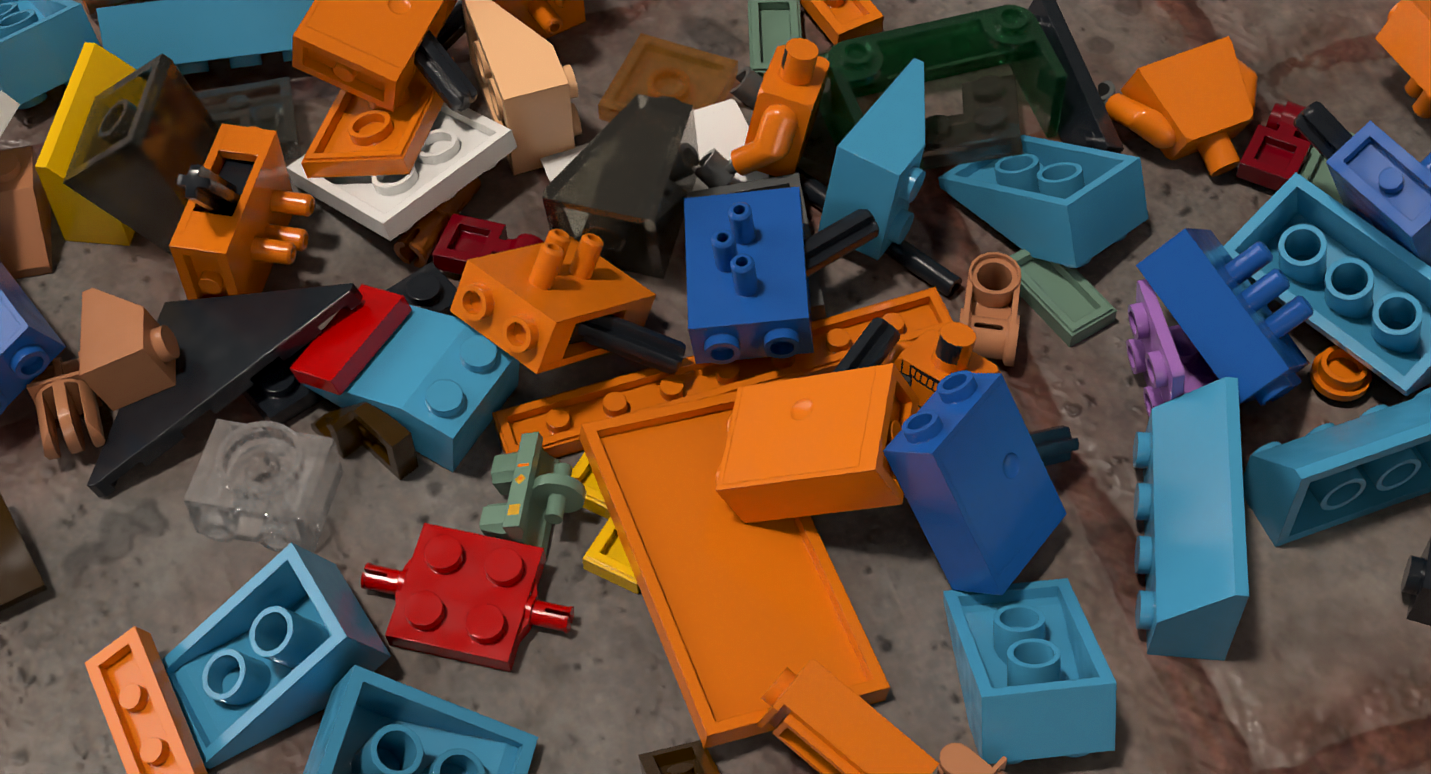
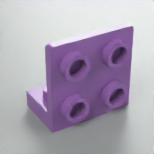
(1162, 352)

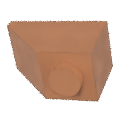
(23, 215)
(124, 350)

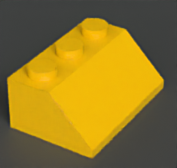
(76, 215)

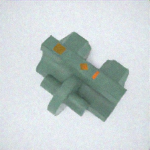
(538, 494)

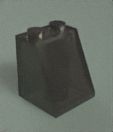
(137, 146)
(631, 184)

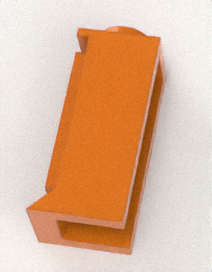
(838, 728)

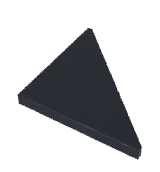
(220, 349)

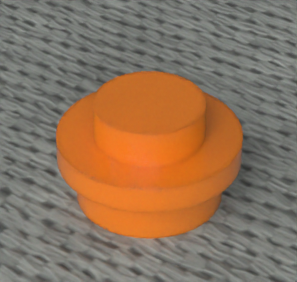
(1339, 375)

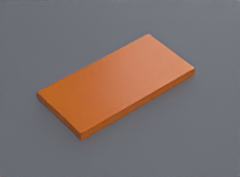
(722, 592)

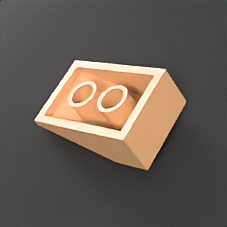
(522, 84)

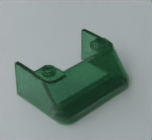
(948, 49)

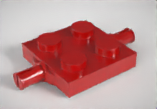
(467, 597)

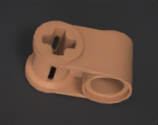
(993, 312)

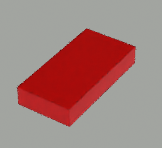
(351, 340)

